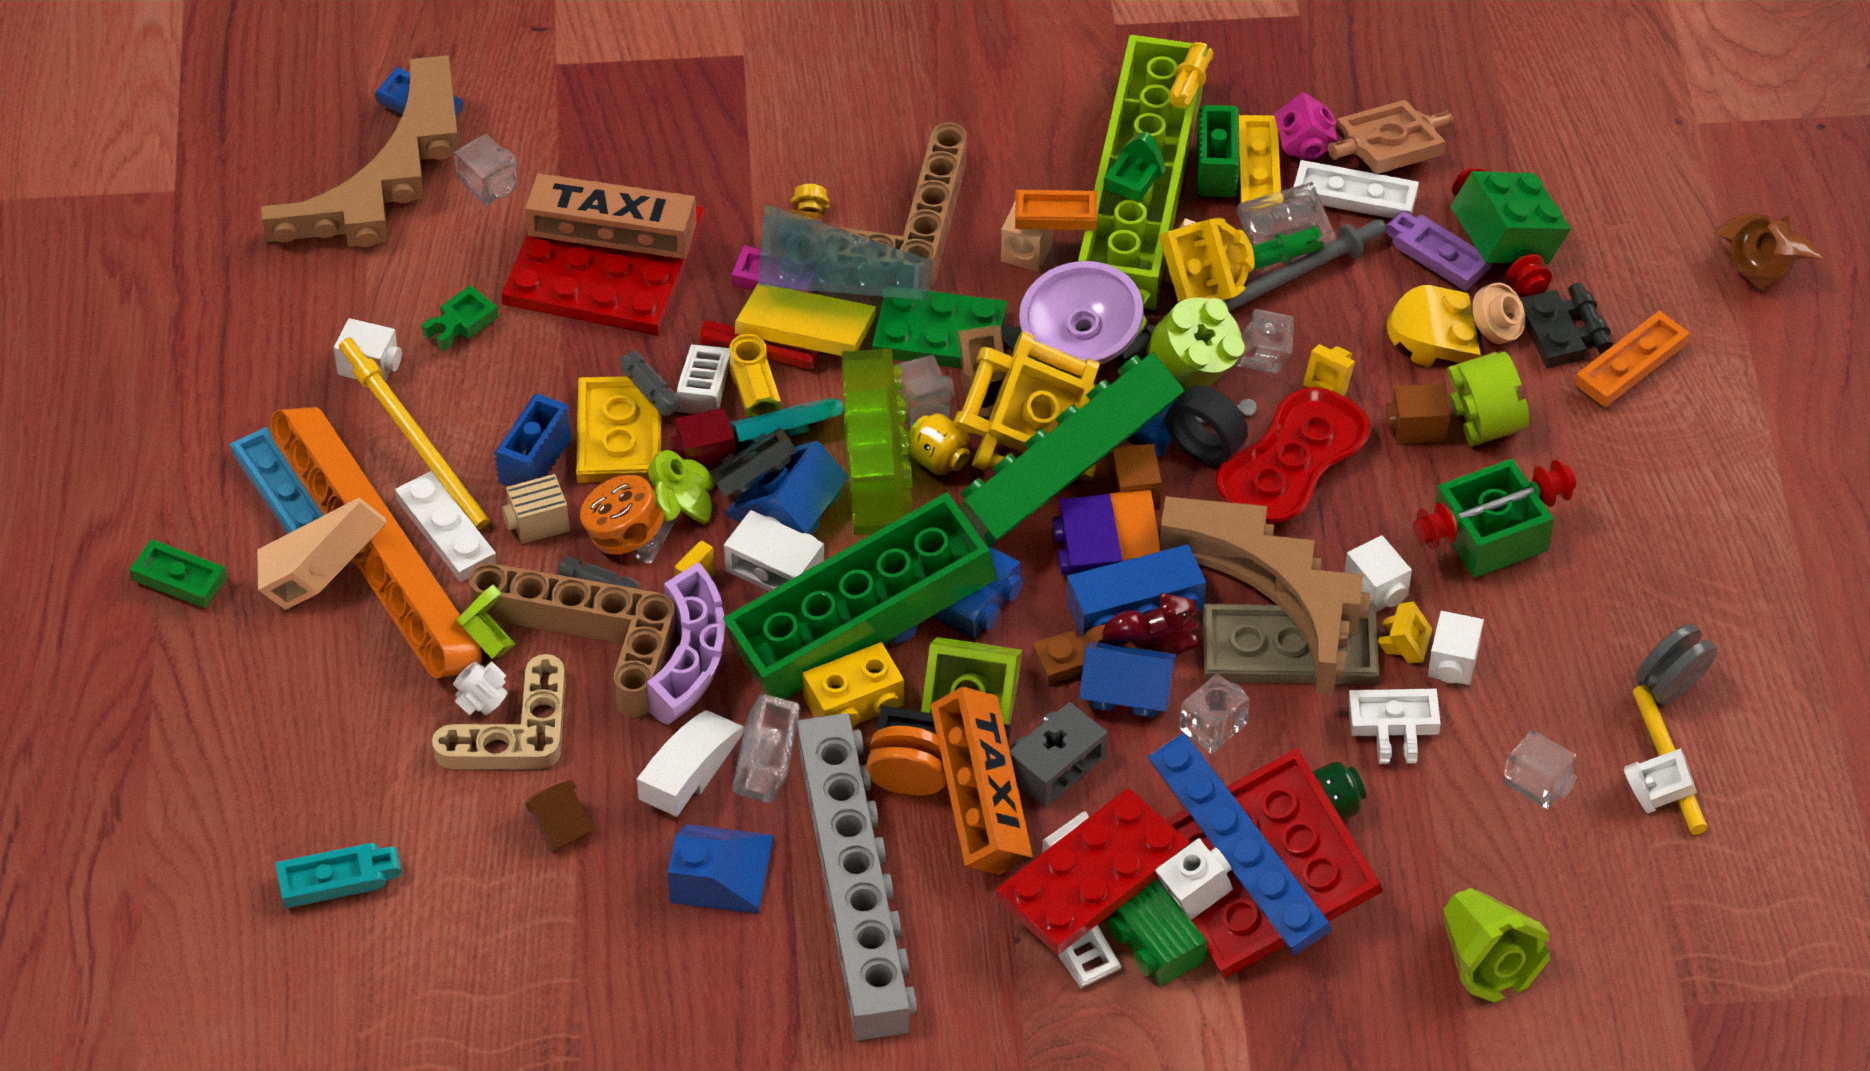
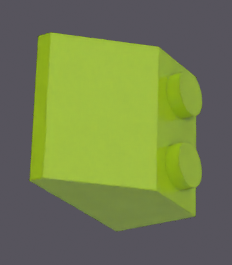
(973, 666)

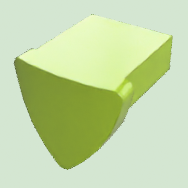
(483, 627)

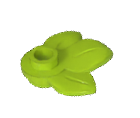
(681, 486)

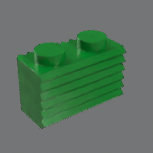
(1218, 151)
(1159, 934)

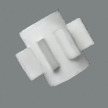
(480, 688)

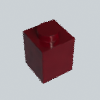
(704, 438)

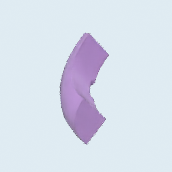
(702, 641)

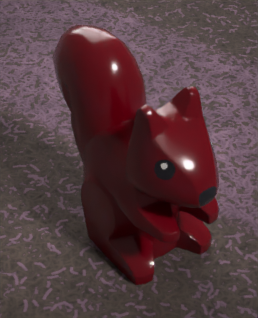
(1159, 630)

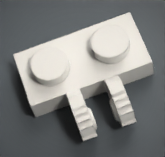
(1394, 713)

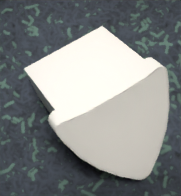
(1660, 780)

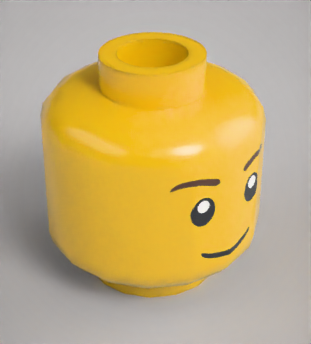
(938, 444)

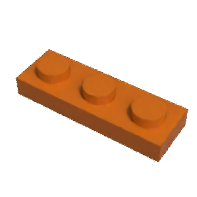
(1632, 358)

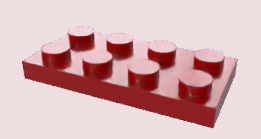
(1091, 871)

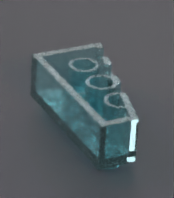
(826, 258)

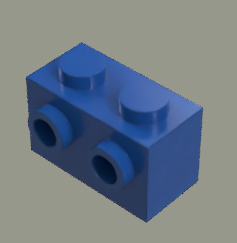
(1127, 678)

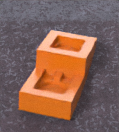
(1135, 523)

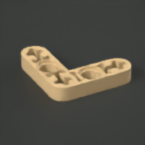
(521, 738)

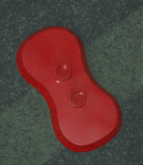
(1304, 439)

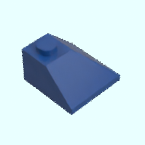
(719, 868)

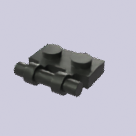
(1553, 330)
(739, 471)

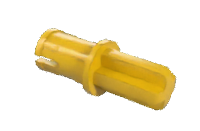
(1190, 75)

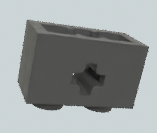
(1058, 754)

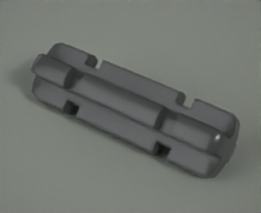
(649, 383)
(572, 568)

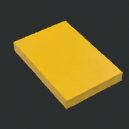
(805, 320)
(614, 430)

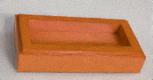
(1056, 210)

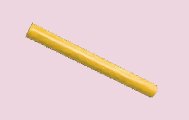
(1664, 745)

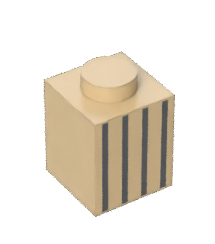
(536, 509)

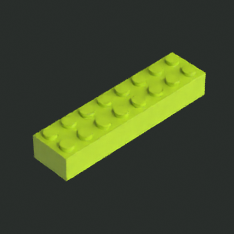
(1130, 229)

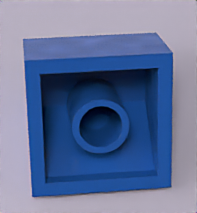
(795, 492)

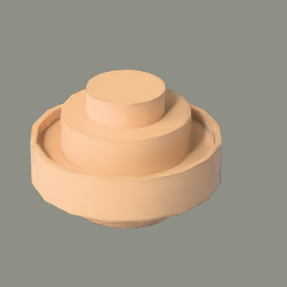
(1498, 313)

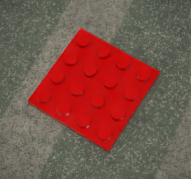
(596, 282)
(1309, 839)

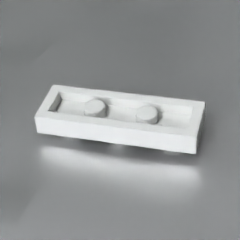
(1359, 190)
(444, 525)

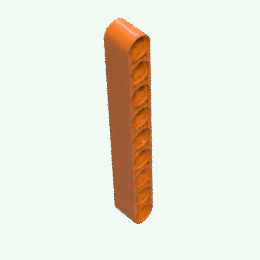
(389, 558)

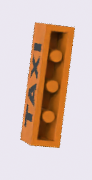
(981, 781)

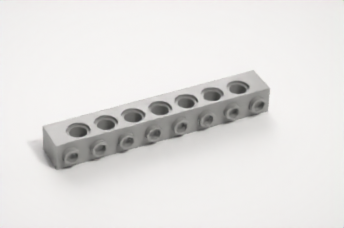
(872, 1009)

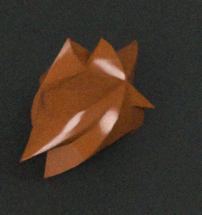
(1764, 247)

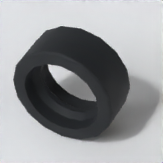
(1217, 412)

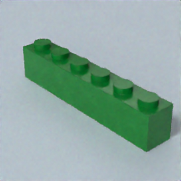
(1069, 449)

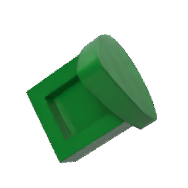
(1136, 168)

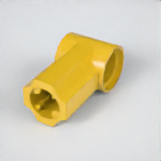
(753, 375)

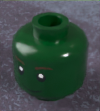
(1342, 787)

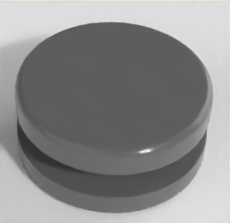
(1676, 663)

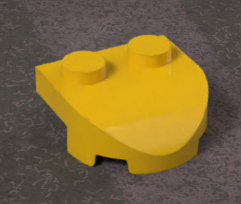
(1207, 259)
(1434, 325)

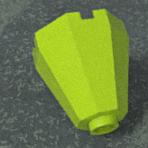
(1493, 944)

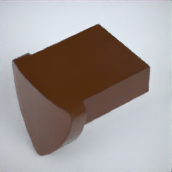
(559, 814)

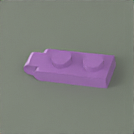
(1437, 249)

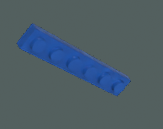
(1241, 843)

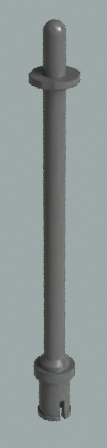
(1349, 242)

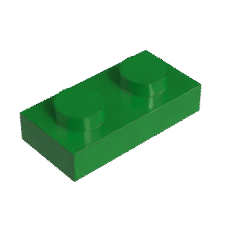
(178, 573)

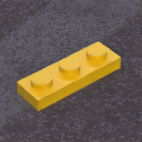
(1258, 157)

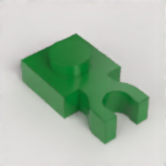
(462, 314)

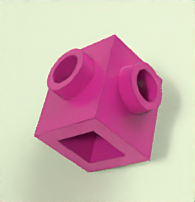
(1305, 127)

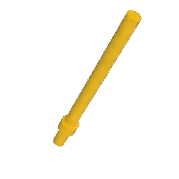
(370, 376)

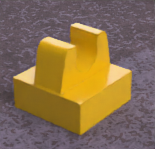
(1329, 369)
(1408, 633)

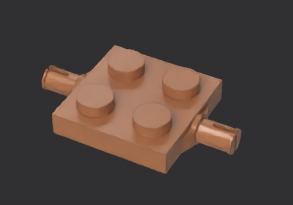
(1391, 136)

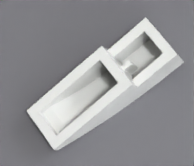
(687, 761)

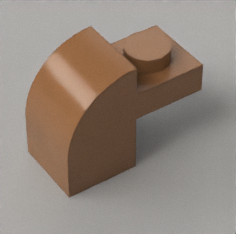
(969, 344)

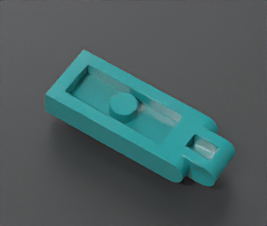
(792, 420)
(336, 873)

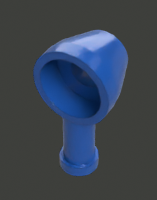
(1153, 433)

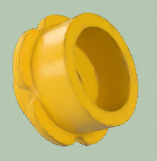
(810, 198)

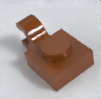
(1063, 654)

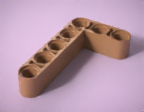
(933, 198)
(589, 609)

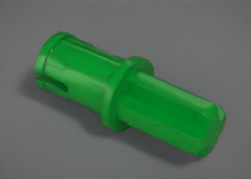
(1287, 247)

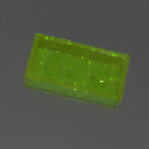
(875, 439)

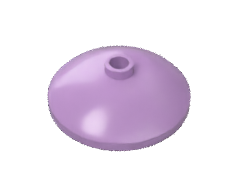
(1081, 298)

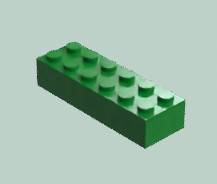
(861, 596)

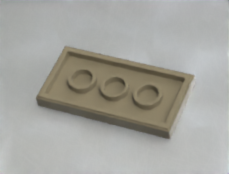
(1266, 647)

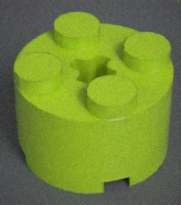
(1197, 341)
(1488, 397)

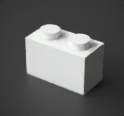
(770, 552)

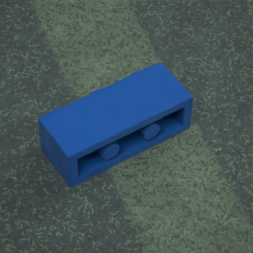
(1133, 586)

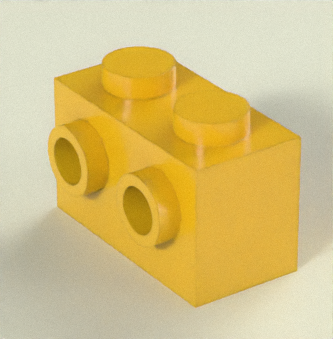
(854, 685)

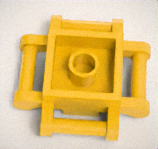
(1027, 399)

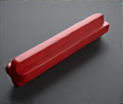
(721, 335)

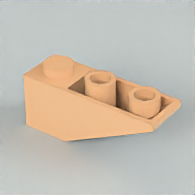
(315, 553)

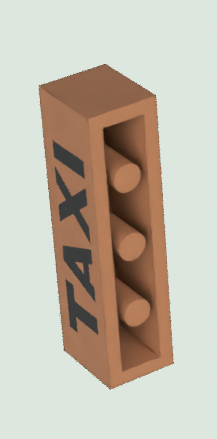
(611, 216)

